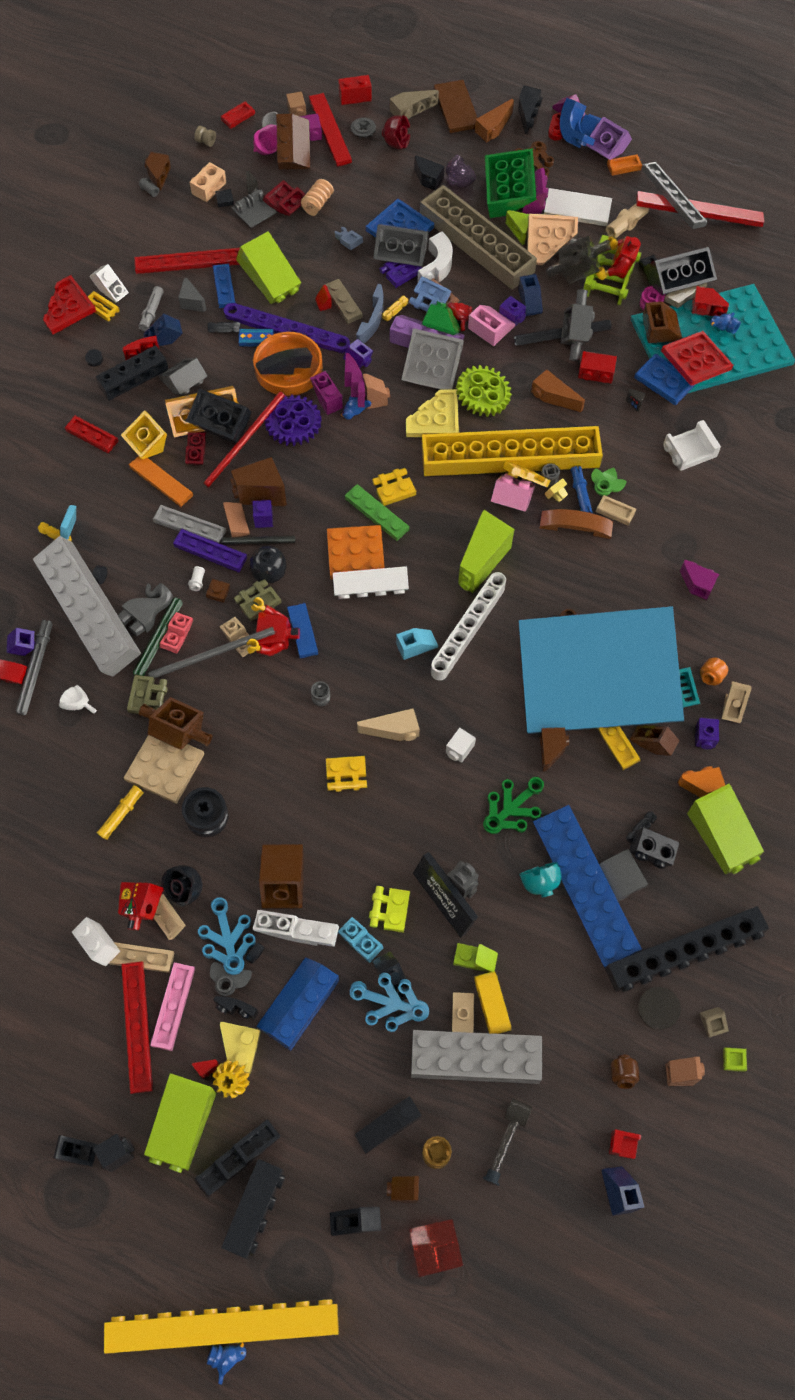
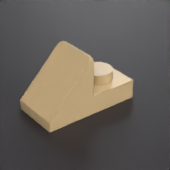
(736, 702)

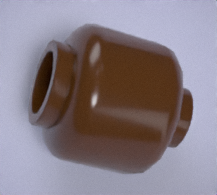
(624, 1072)

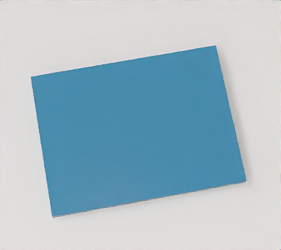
(601, 670)

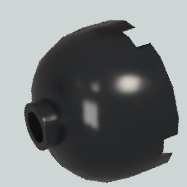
(268, 564)
(182, 885)

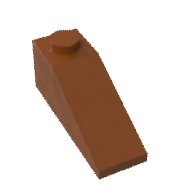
(492, 123)
(555, 392)

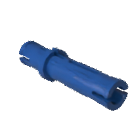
(581, 490)

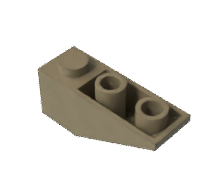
(412, 103)

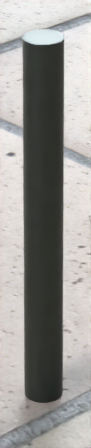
(258, 540)

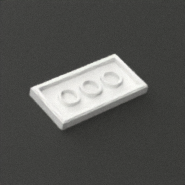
(586, 207)

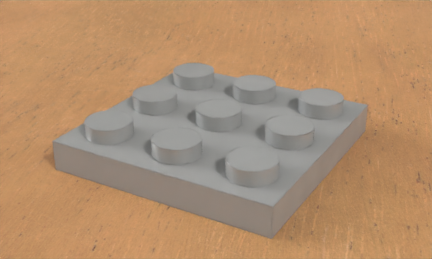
(432, 359)

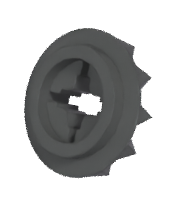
(363, 123)

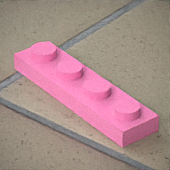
(172, 1007)

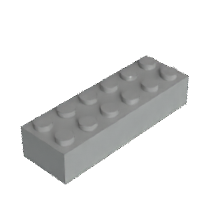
(476, 1057)

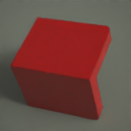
(624, 1144)

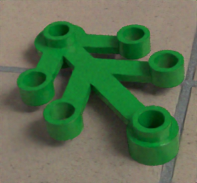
(510, 807)

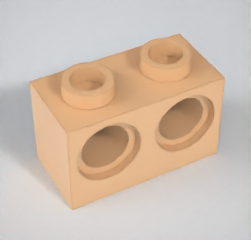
(207, 182)

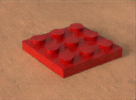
(697, 358)

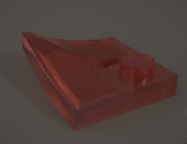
(436, 1247)

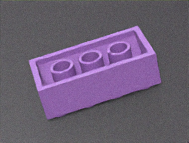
(402, 330)

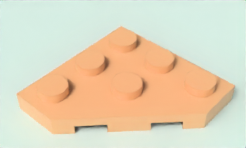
(549, 234)

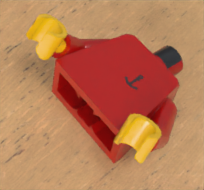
(623, 258)
(283, 632)

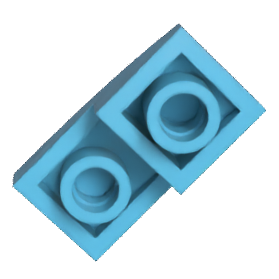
(360, 939)

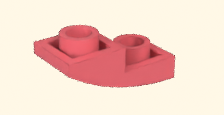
(177, 632)

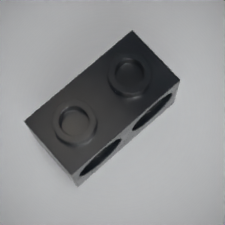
(654, 843)

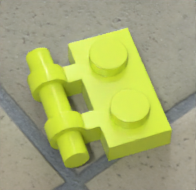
(396, 910)

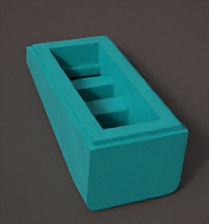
(686, 672)

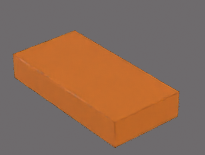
(624, 164)

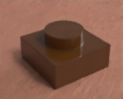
(218, 590)

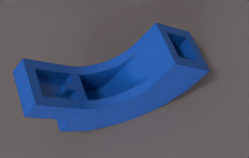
(571, 123)

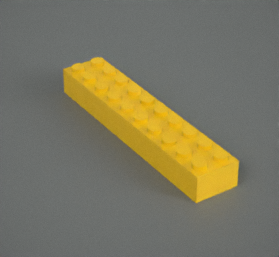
(526, 448)

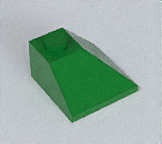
(441, 318)

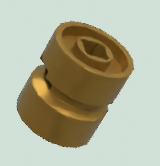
(436, 1152)

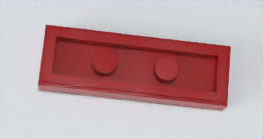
(91, 434)

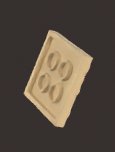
(163, 768)

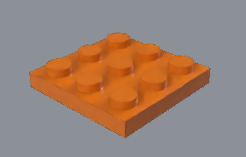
(355, 549)

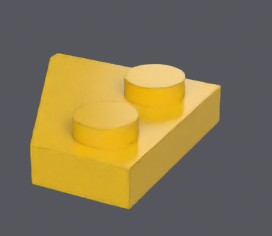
(526, 474)

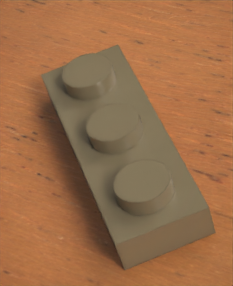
(344, 301)

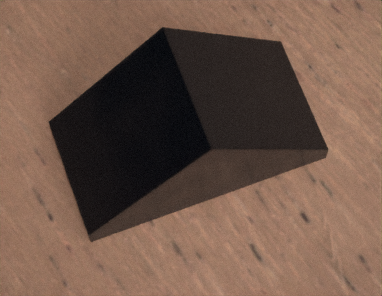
(74, 1151)

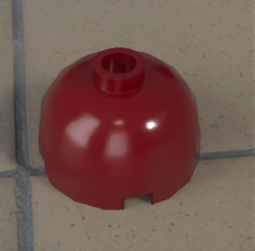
(396, 132)

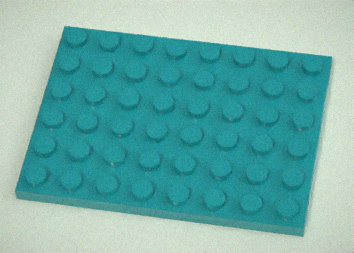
(752, 349)

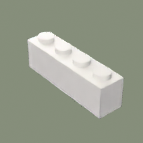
(370, 581)

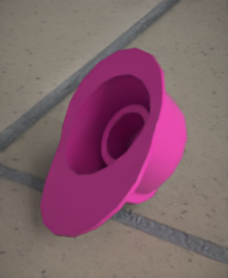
(266, 140)

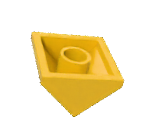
(145, 436)

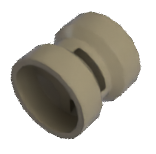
(205, 136)

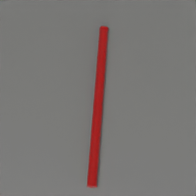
(222, 465)

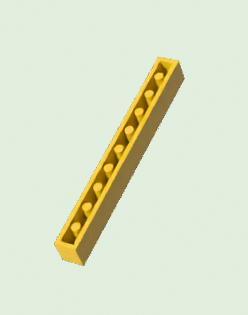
(220, 1328)

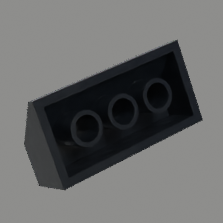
(681, 271)

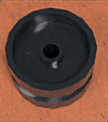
(205, 812)

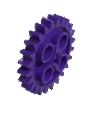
(299, 418)

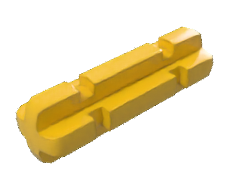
(395, 308)
(50, 531)

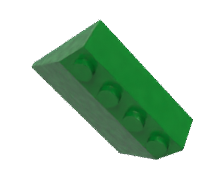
(509, 181)

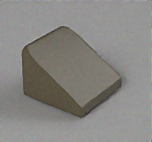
(714, 1021)

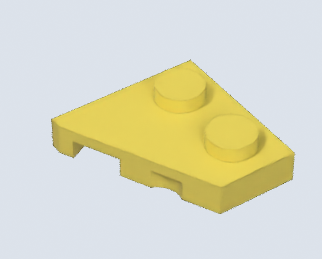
(240, 1044)

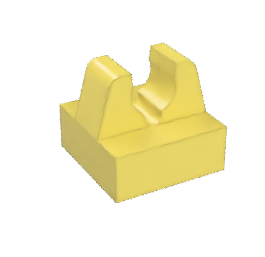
(557, 491)

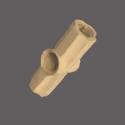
(626, 220)

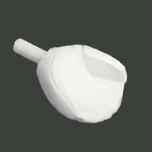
(75, 699)

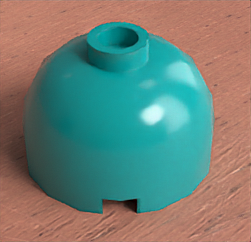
(542, 879)

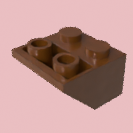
(661, 323)

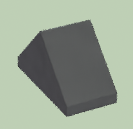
(190, 298)

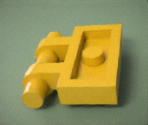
(395, 491)
(346, 768)

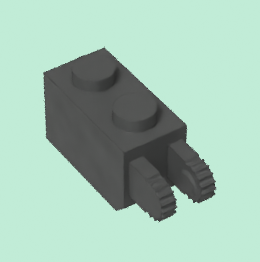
(464, 879)

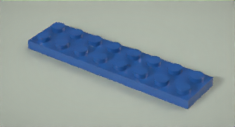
(587, 886)

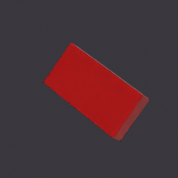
(237, 114)

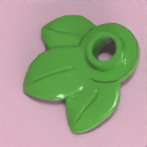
(607, 480)

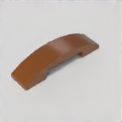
(577, 520)

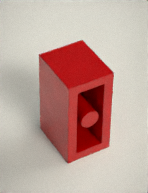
(355, 90)
(597, 367)

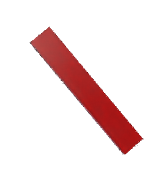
(330, 130)
(137, 1027)

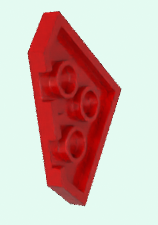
(67, 305)

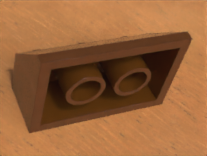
(293, 142)

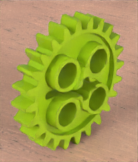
(483, 390)

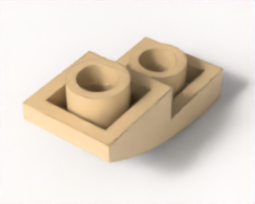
(233, 631)

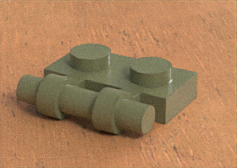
(268, 596)
(142, 691)

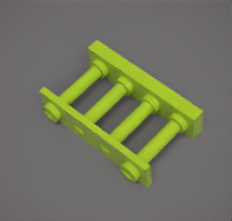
(591, 283)

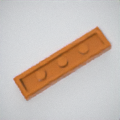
(161, 480)

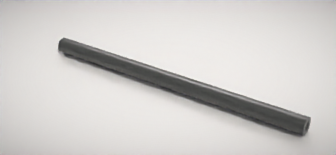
(211, 653)

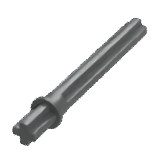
(42, 639)

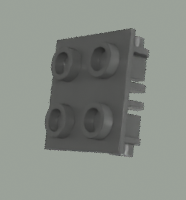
(253, 209)

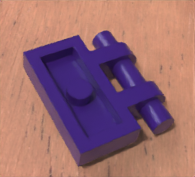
(399, 274)

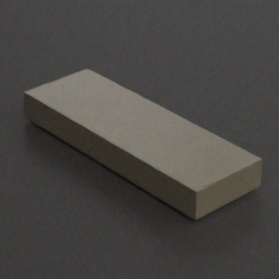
(680, 297)

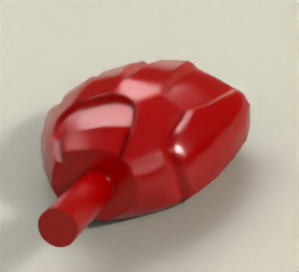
(461, 312)

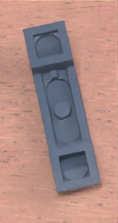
(367, 330)

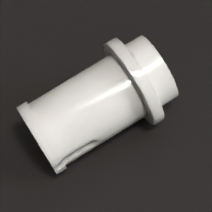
(196, 581)

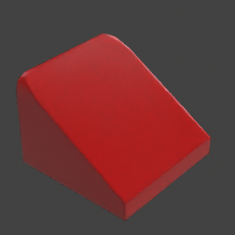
(323, 299)
(205, 1068)

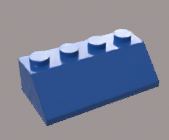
(298, 1003)

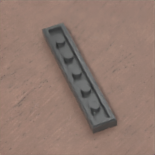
(674, 195)

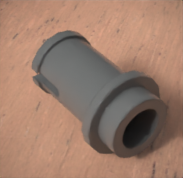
(146, 185)

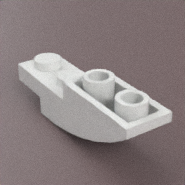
(295, 929)

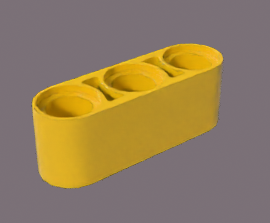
(492, 1003)

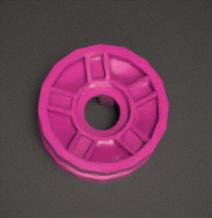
(650, 295)

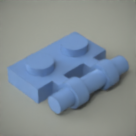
(430, 291)

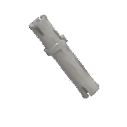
(148, 314)

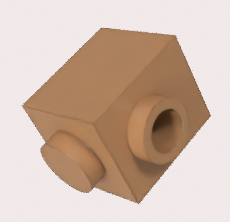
(296, 104)

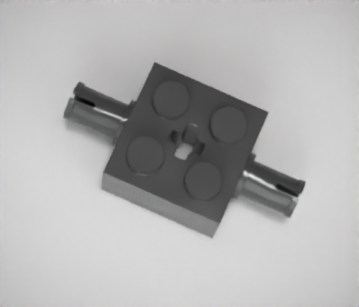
(577, 325)

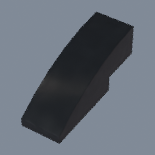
(285, 361)

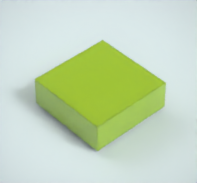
(735, 1059)

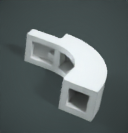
(442, 250)

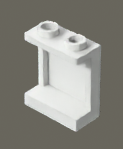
(692, 446)

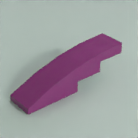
(355, 380)

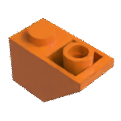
(703, 781)

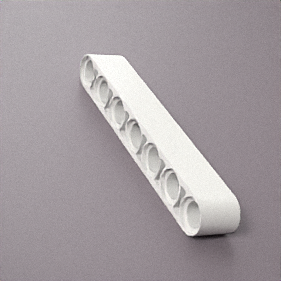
(467, 633)

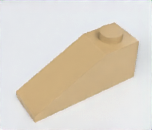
(393, 726)

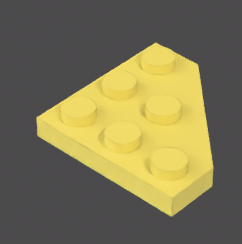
(435, 415)

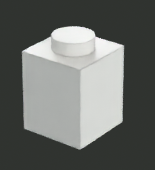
(460, 745)

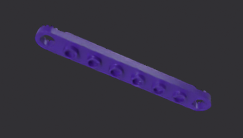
(263, 320)

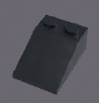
(219, 416)

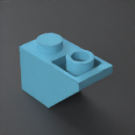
(415, 642)

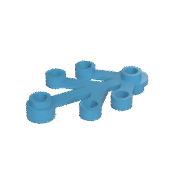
(227, 939)
(392, 1002)

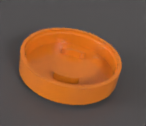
(294, 383)

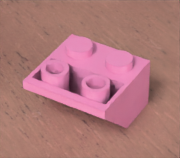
(489, 324)
(513, 492)

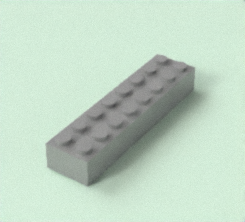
(86, 606)

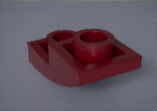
(195, 448)

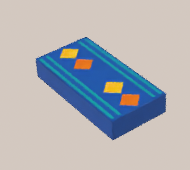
(253, 337)

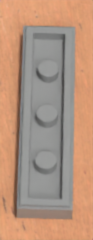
(178, 520)

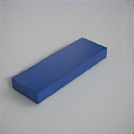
(223, 285)
(300, 619)

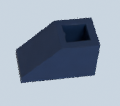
(530, 294)
(166, 329)
(622, 1191)

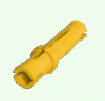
(126, 805)

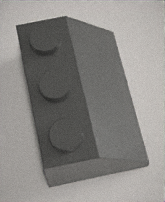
(400, 245)

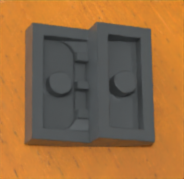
(623, 875)

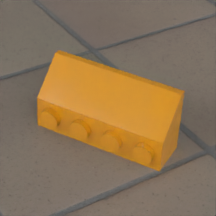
(179, 408)

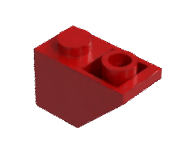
(708, 302)

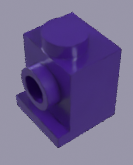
(360, 353)

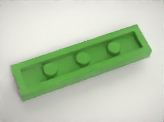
(377, 512)

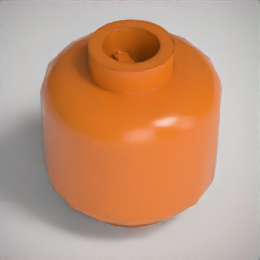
(713, 671)

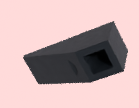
(528, 105)

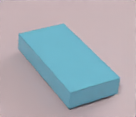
(68, 522)

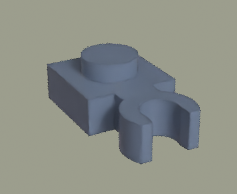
(349, 239)

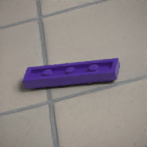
(210, 550)

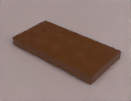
(456, 106)

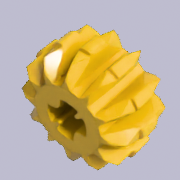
(229, 1086)

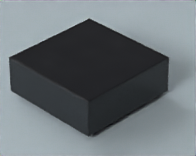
(224, 197)

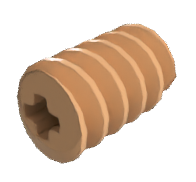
(317, 196)

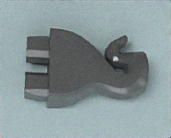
(144, 610)

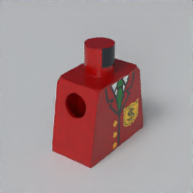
(138, 902)

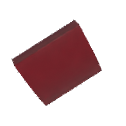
(284, 198)

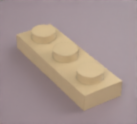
(153, 958)

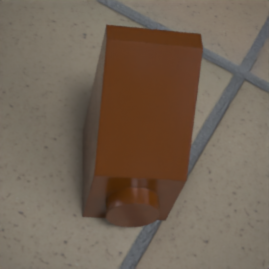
(158, 167)
(655, 739)
(553, 745)
(404, 1189)

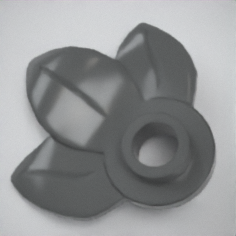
(236, 981)

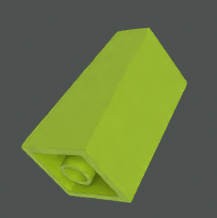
(268, 268)
(486, 549)
(726, 829)
(179, 1123)

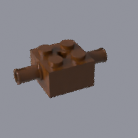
(175, 723)

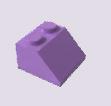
(609, 139)

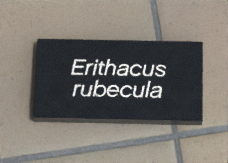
(445, 894)

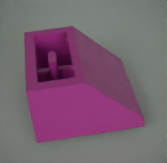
(541, 193)

